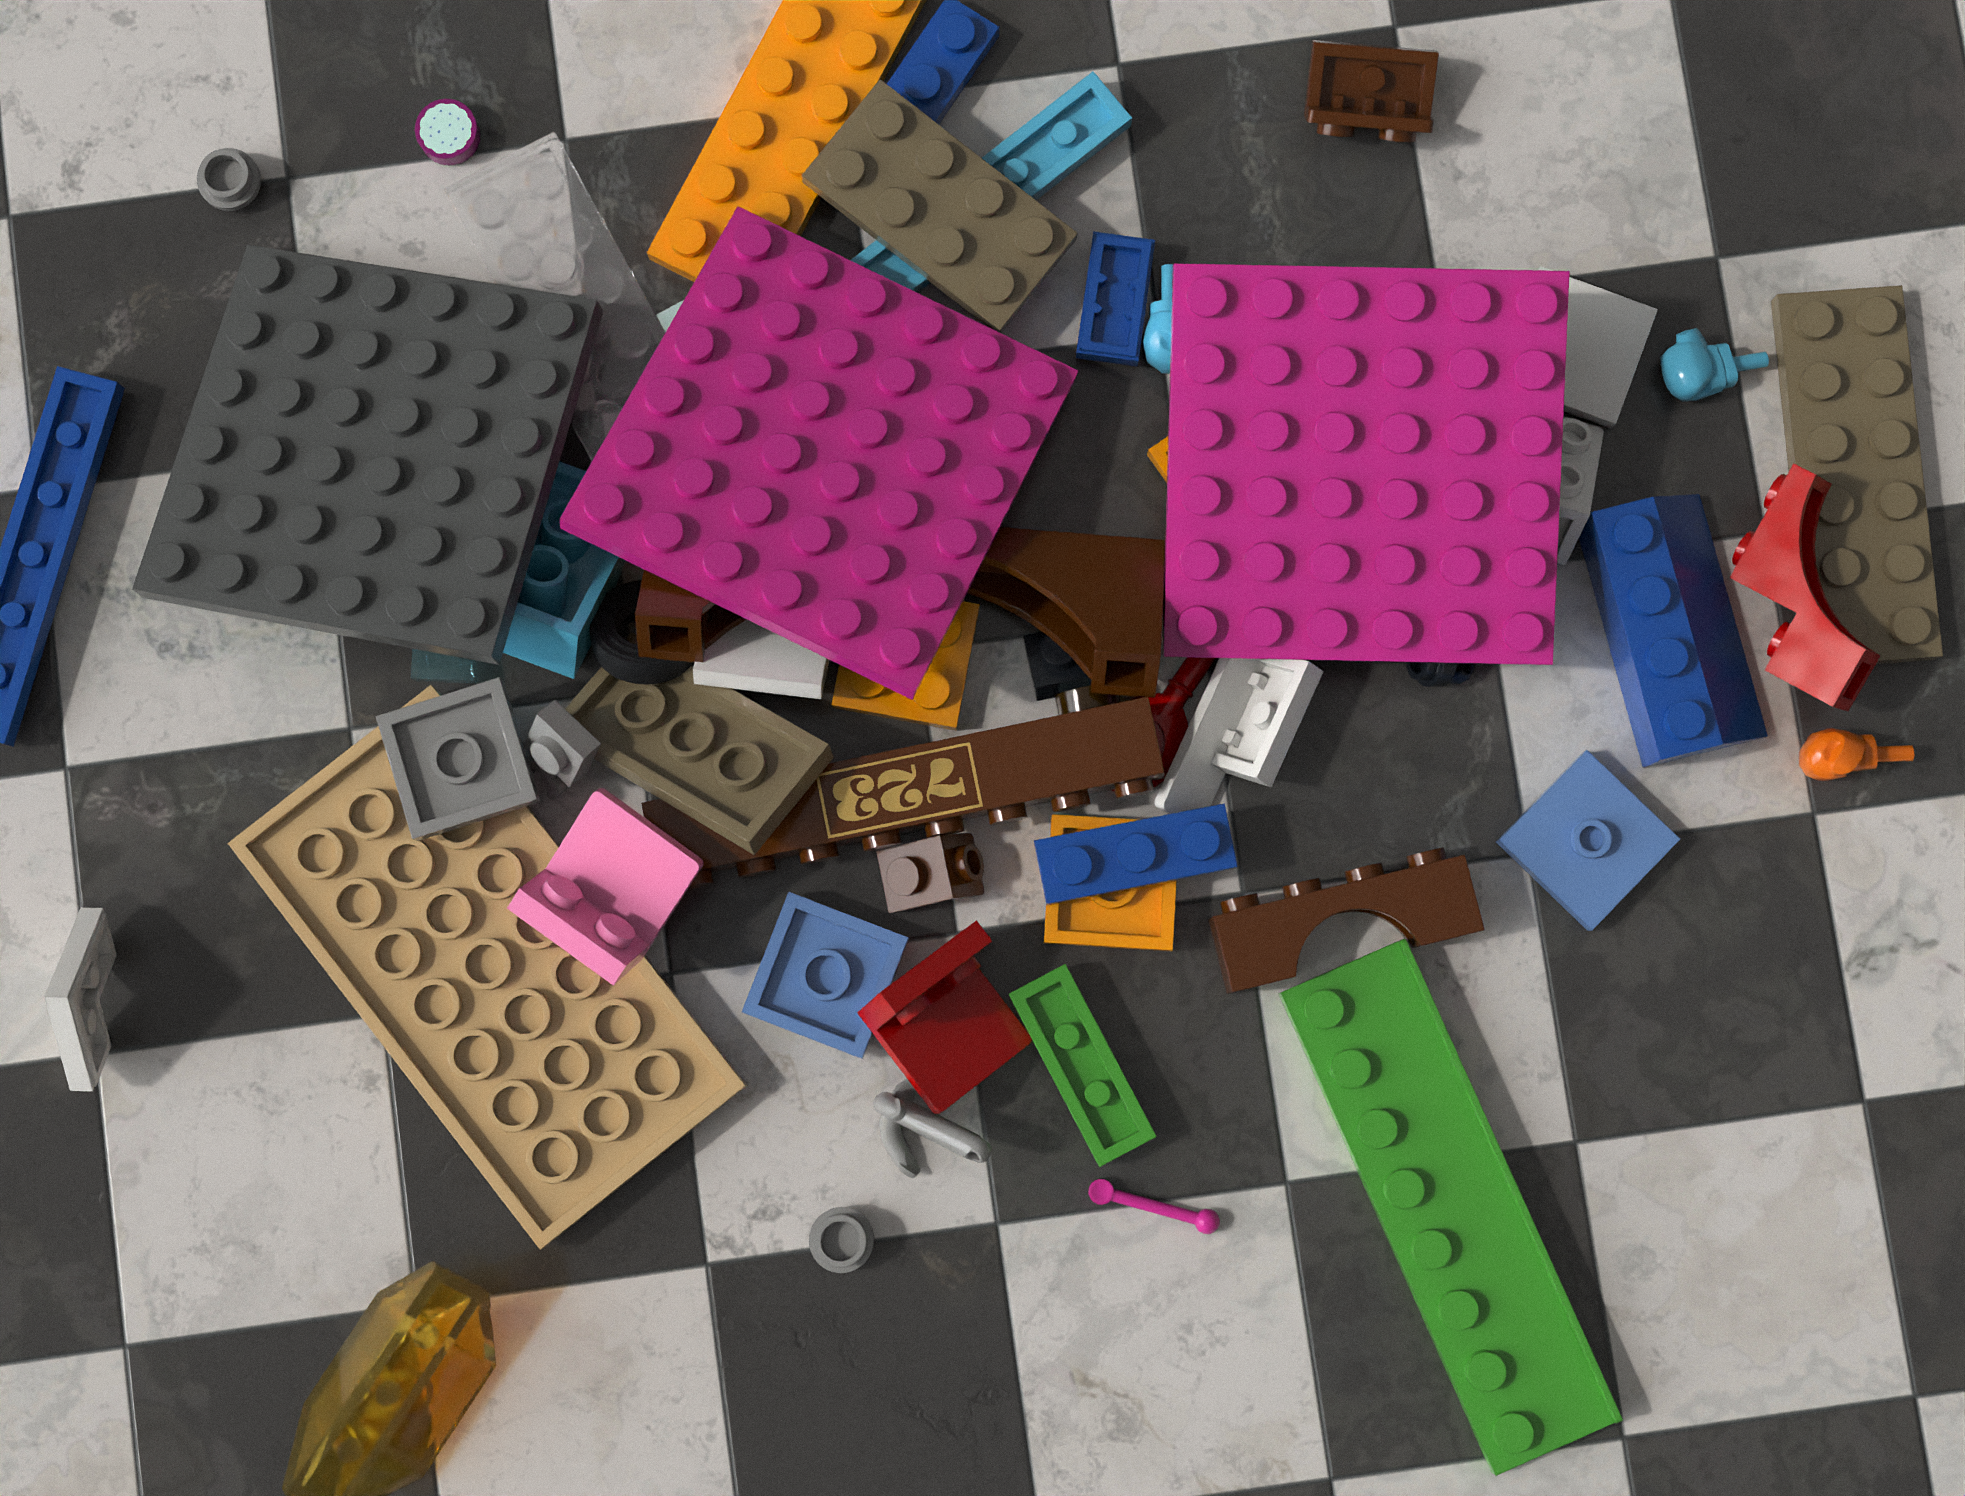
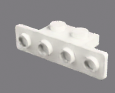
(1239, 728)

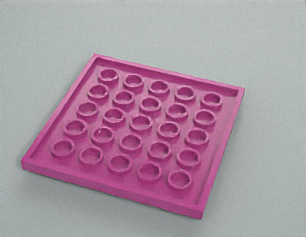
(820, 452)
(1364, 463)

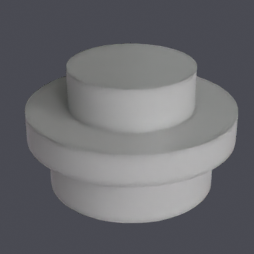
(228, 179)
(841, 1240)

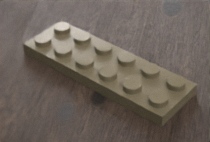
(1857, 427)

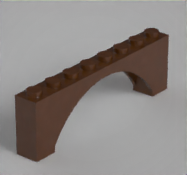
(1080, 589)

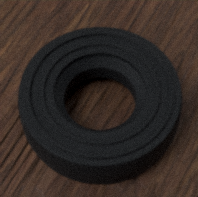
(619, 655)

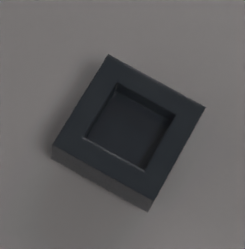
(1051, 667)

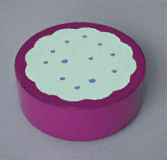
(447, 132)

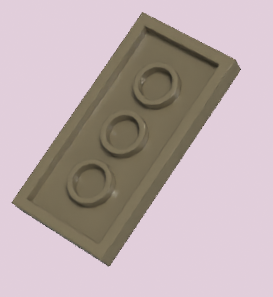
(939, 207)
(703, 751)

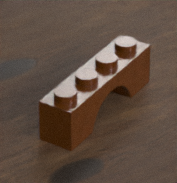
(1424, 903)

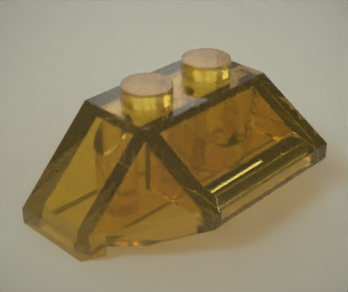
(394, 1388)

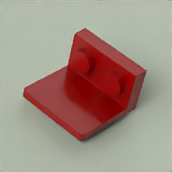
(946, 1022)

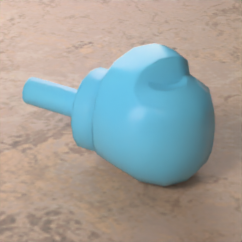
(1157, 333)
(1700, 370)

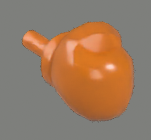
(1837, 752)

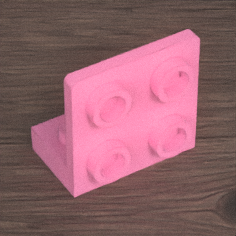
(608, 887)

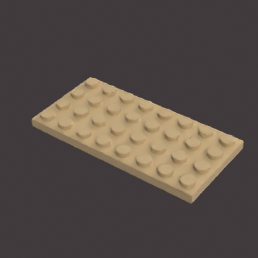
(503, 1033)

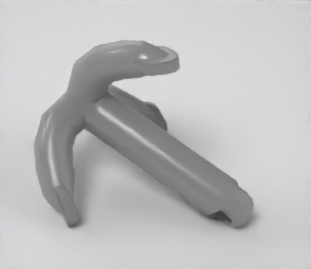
(899, 1110)

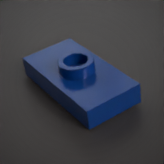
(1115, 299)

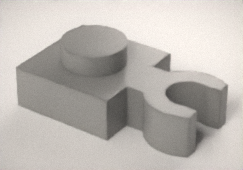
(560, 748)

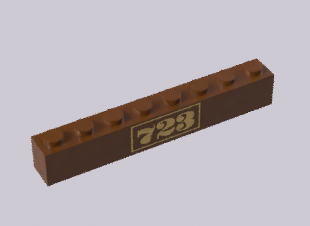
(942, 785)

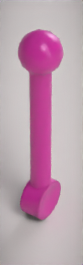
(1205, 1220)

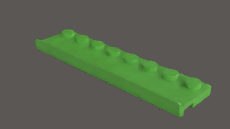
(1450, 1207)

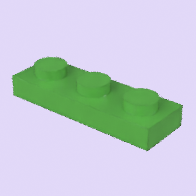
(1082, 1065)

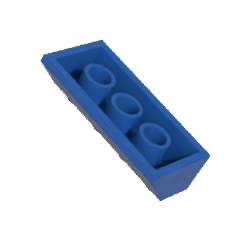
(1670, 628)

